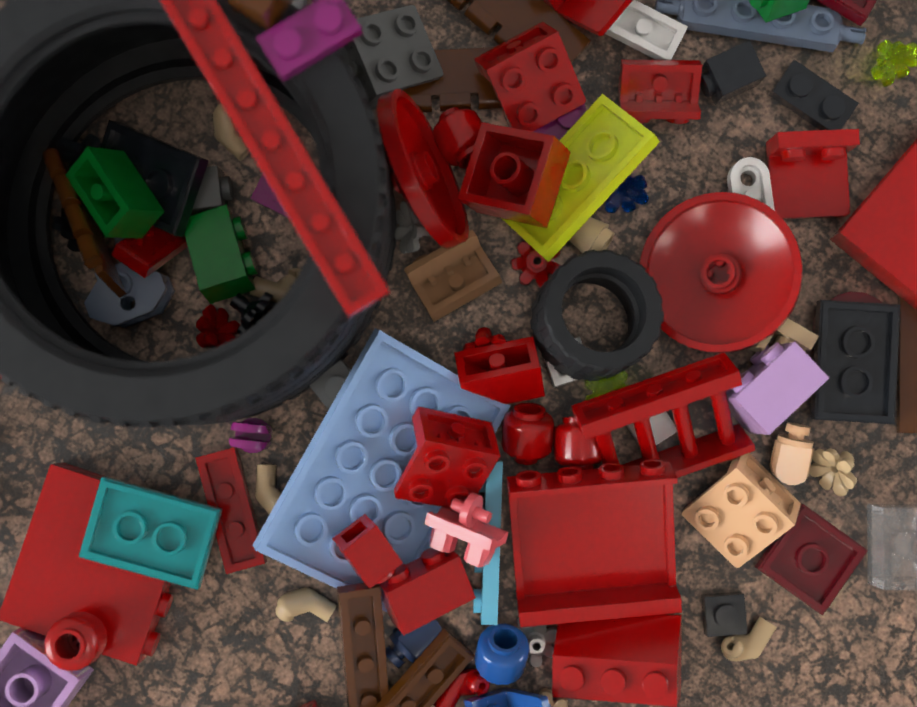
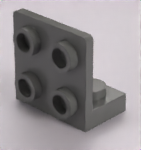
(392, 53)

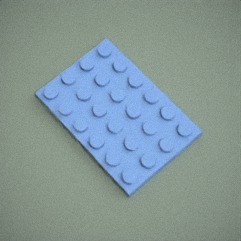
(360, 459)

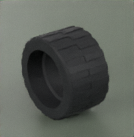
(628, 283)

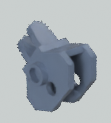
(149, 293)

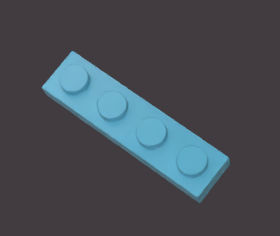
(487, 597)

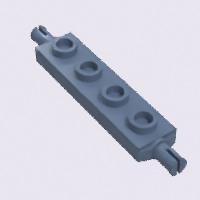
(810, 28)

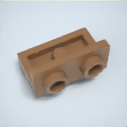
(452, 276)

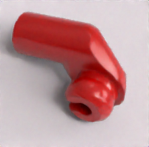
(466, 683)

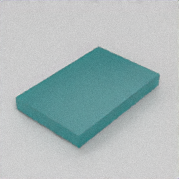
(150, 532)

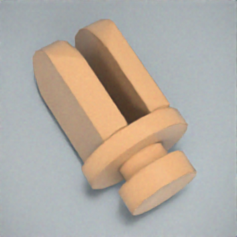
(792, 455)

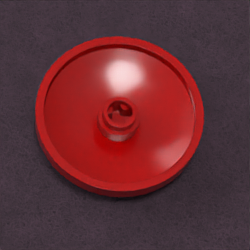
(420, 169)
(723, 271)

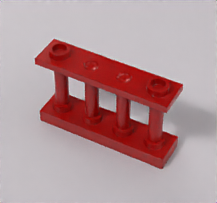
(665, 393)

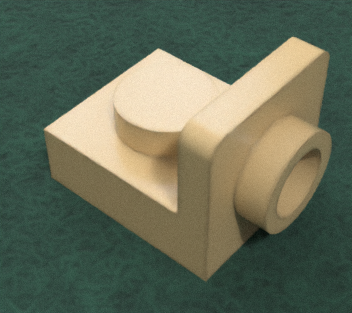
(787, 333)

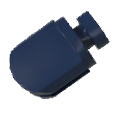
(411, 644)

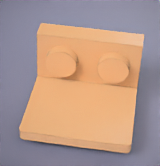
(743, 511)

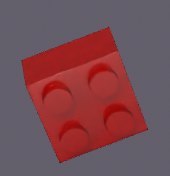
(514, 174)

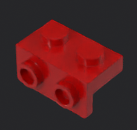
(660, 89)

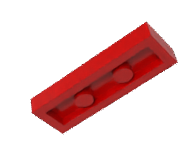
(227, 489)

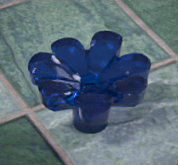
(627, 194)

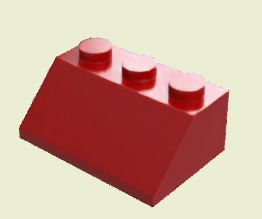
(620, 660)

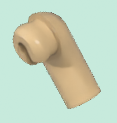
(266, 489)
(304, 601)
(750, 645)

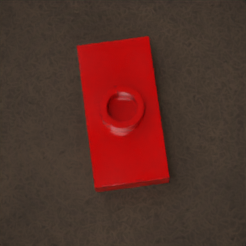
(150, 252)

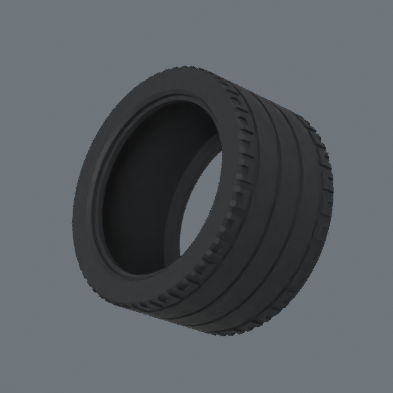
(57, 76)

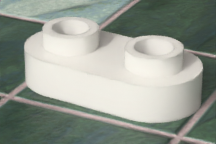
(761, 181)

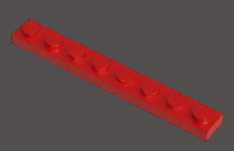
(278, 153)

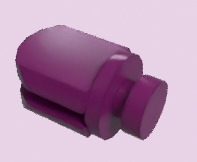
(251, 435)

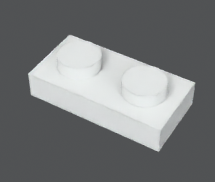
(648, 31)

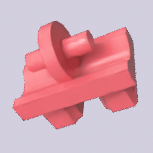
(469, 523)

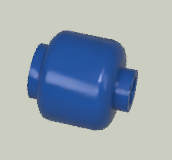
(501, 654)

